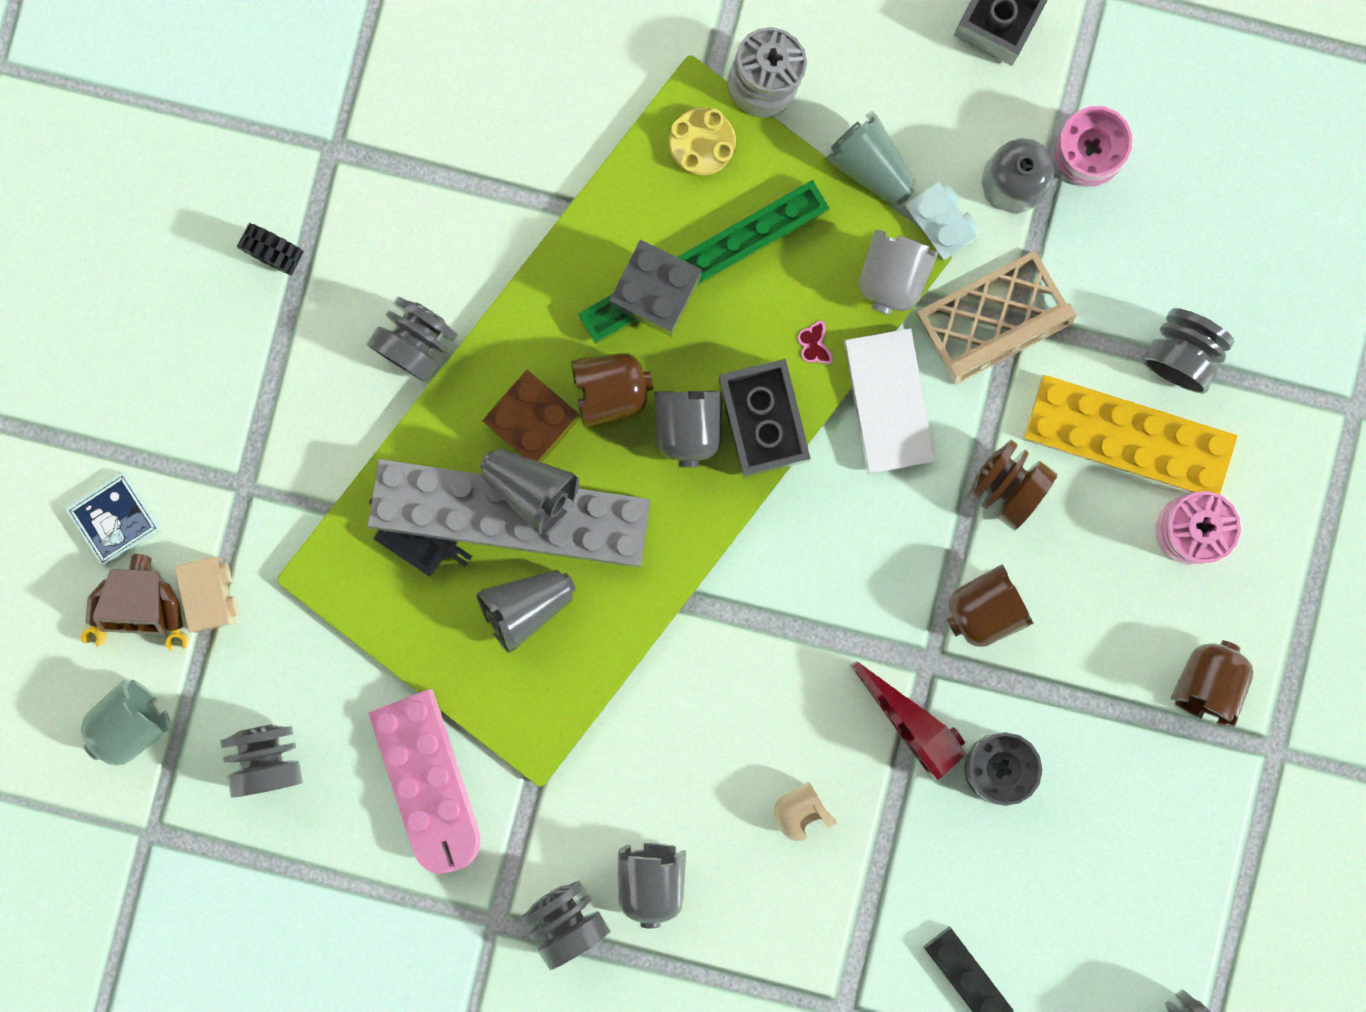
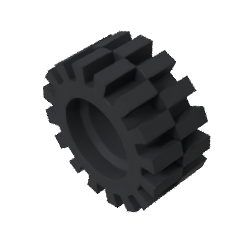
(270, 248)

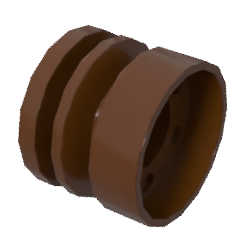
(1012, 484)

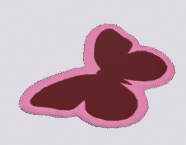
(812, 340)

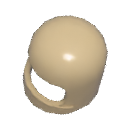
(798, 810)

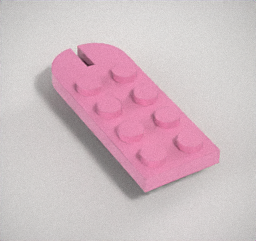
(427, 783)

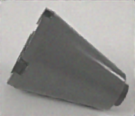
(530, 487)
(524, 605)

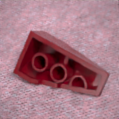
(926, 736)

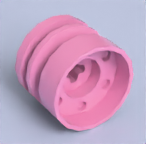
(1100, 128)
(1186, 544)

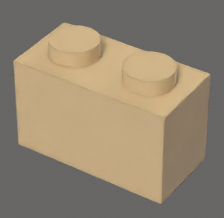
(206, 594)

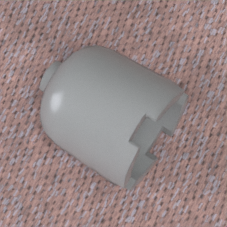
(895, 272)

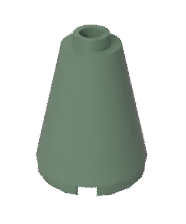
(872, 160)

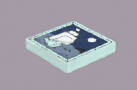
(113, 519)

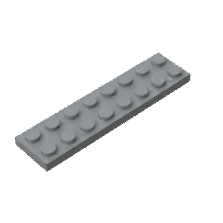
(469, 510)

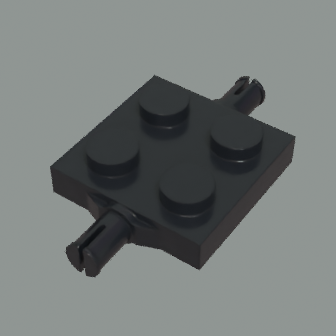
(422, 551)

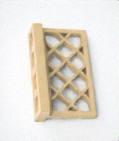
(1008, 343)

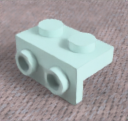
(942, 220)

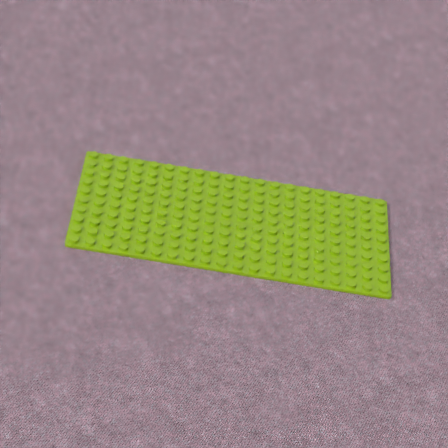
(554, 686)

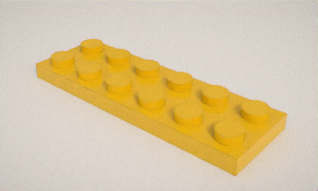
(1129, 436)

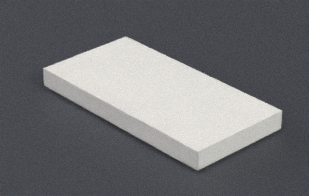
(889, 401)

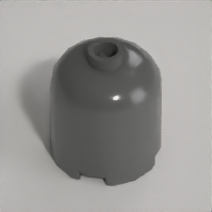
(1013, 187)
(688, 425)
(651, 883)

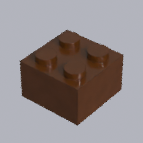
(531, 418)

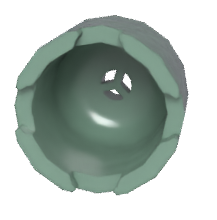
(123, 724)

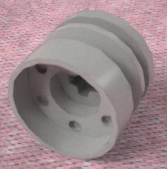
(766, 72)

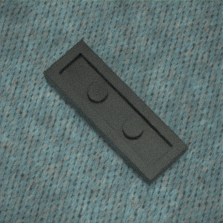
(965, 973)

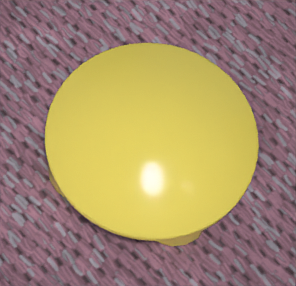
(702, 141)

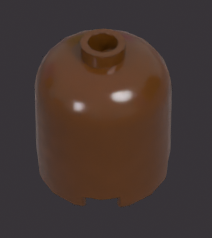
(611, 387)
(988, 609)
(1215, 682)

